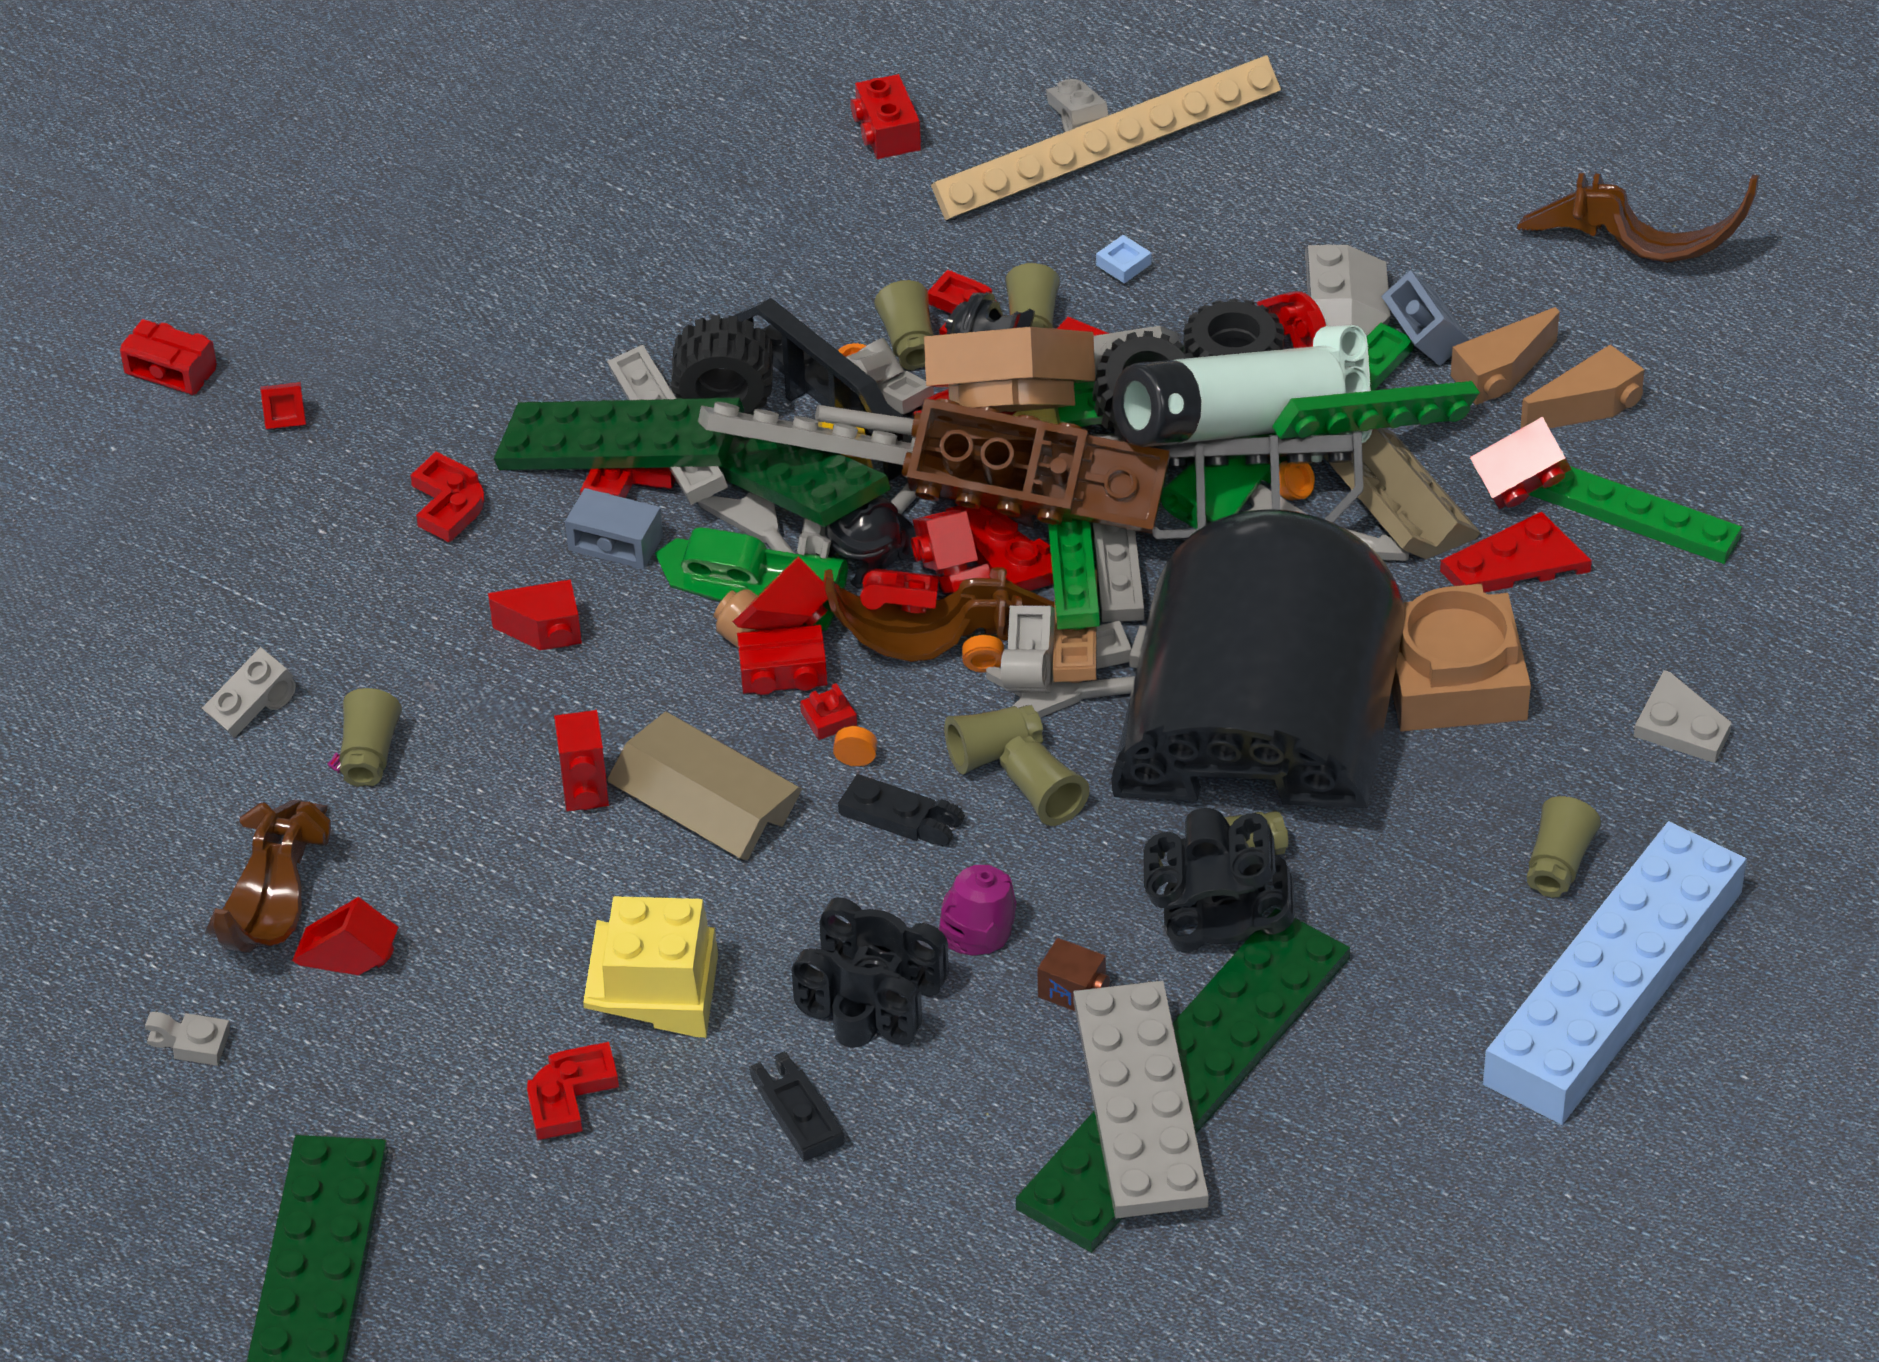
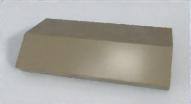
(1408, 498)
(703, 784)

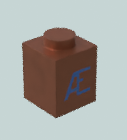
(1070, 969)

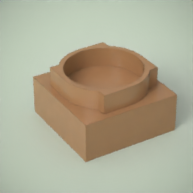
(1011, 367)
(1459, 661)

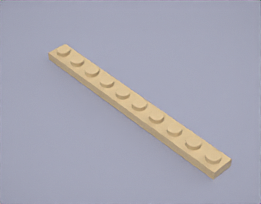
(1105, 137)

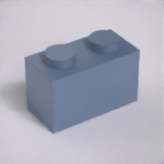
(1424, 317)
(614, 528)

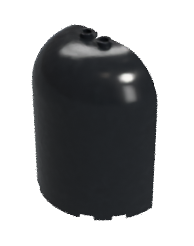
(1264, 663)

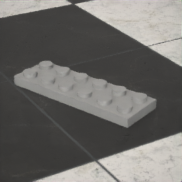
(1140, 1100)

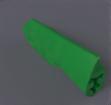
(1225, 489)
(726, 561)

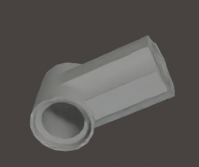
(877, 361)

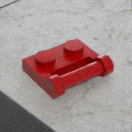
(911, 590)

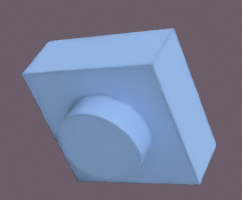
(1123, 259)

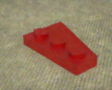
(1003, 546)
(1514, 554)

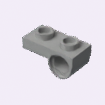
(1076, 103)
(1029, 656)
(255, 685)

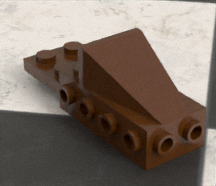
(1032, 468)

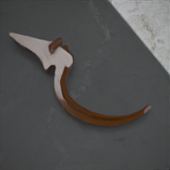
(1608, 206)
(927, 635)
(269, 892)

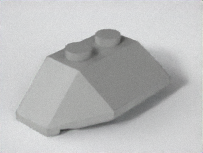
(1347, 286)

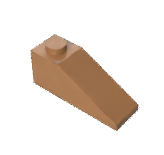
(1505, 355)
(1587, 392)

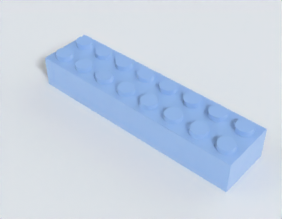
(1614, 972)

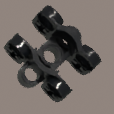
(1218, 879)
(868, 972)

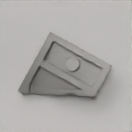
(1682, 720)

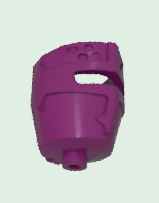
(981, 907)

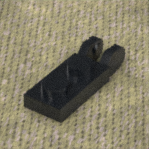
(900, 811)
(798, 1108)

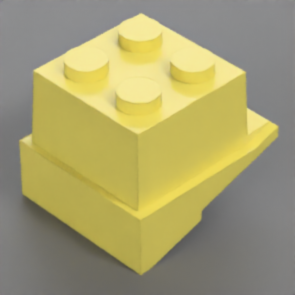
(654, 964)

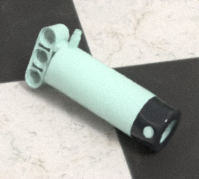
(1236, 392)

